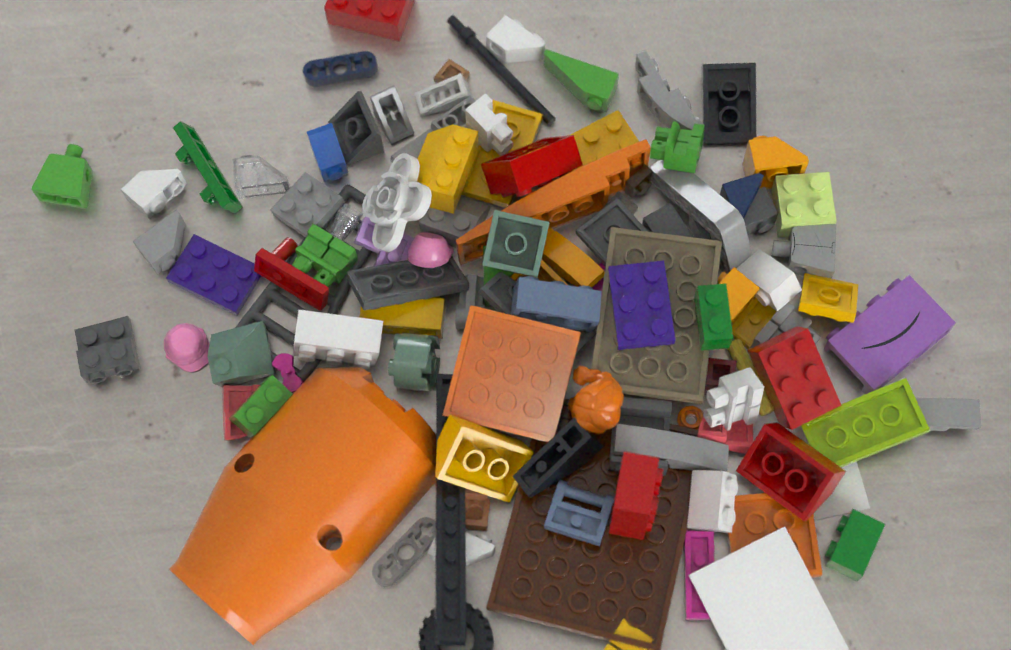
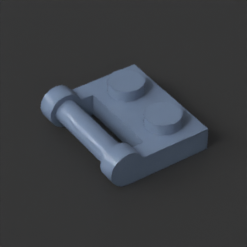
(575, 520)

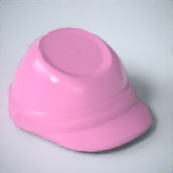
(429, 250)
(187, 347)

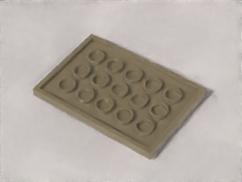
(666, 370)

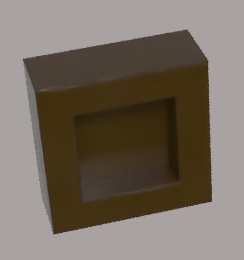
(639, 182)

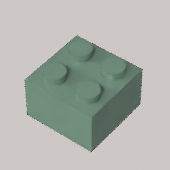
(515, 243)

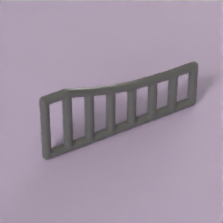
(334, 302)

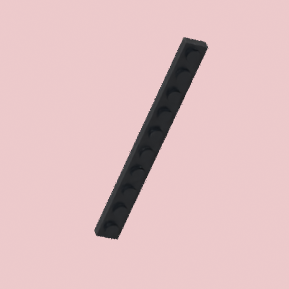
(449, 545)

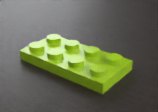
(867, 424)

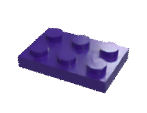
(214, 274)
(641, 305)

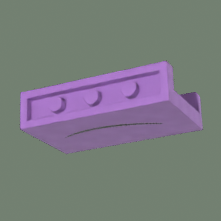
(890, 333)

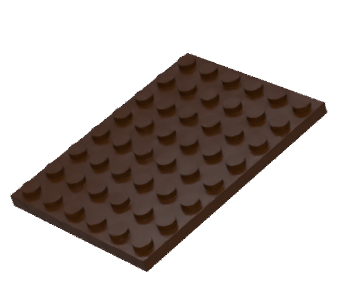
(589, 585)

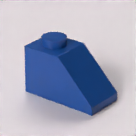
(327, 152)

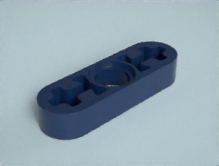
(346, 59)

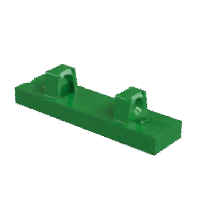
(195, 150)

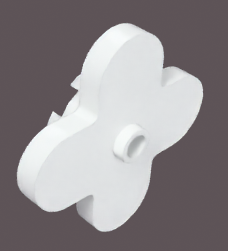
(396, 202)

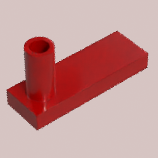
(275, 269)

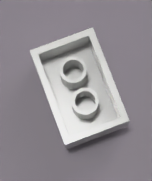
(337, 339)

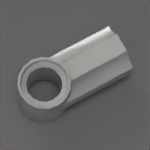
(468, 298)

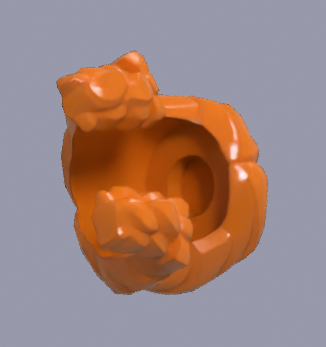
(598, 403)

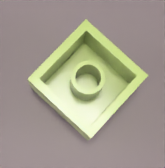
(802, 201)

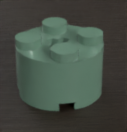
(414, 361)

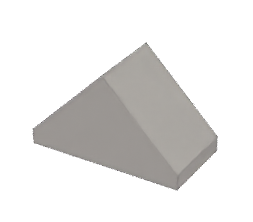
(391, 114)

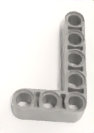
(708, 210)

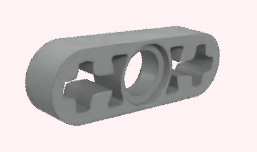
(385, 562)

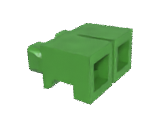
(678, 147)
(326, 255)

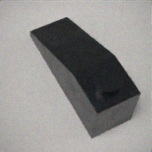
(558, 458)

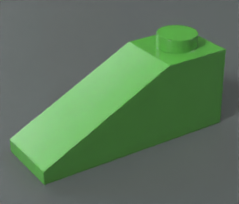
(587, 82)

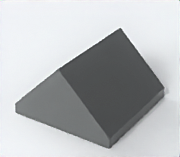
(357, 130)

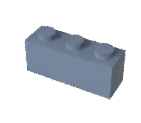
(556, 303)

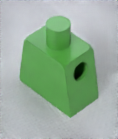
(64, 179)

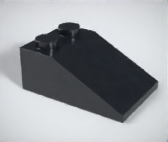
(728, 102)

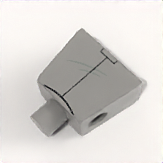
(809, 250)

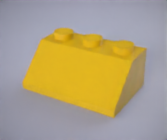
(447, 164)
(480, 458)

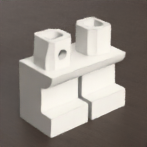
(491, 128)
(734, 399)

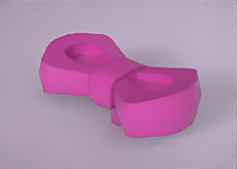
(284, 363)

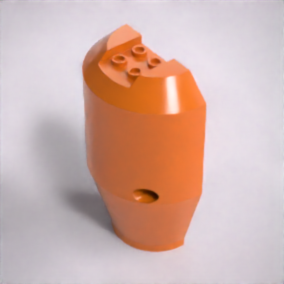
(318, 473)

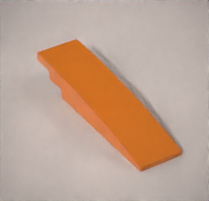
(567, 197)

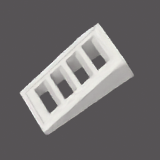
(450, 84)

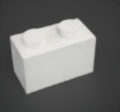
(775, 280)
(712, 501)

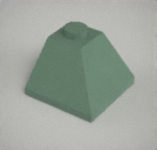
(240, 355)

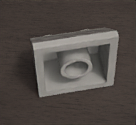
(452, 226)

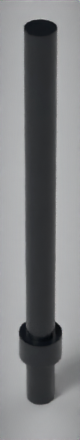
(468, 36)

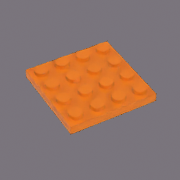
(512, 373)

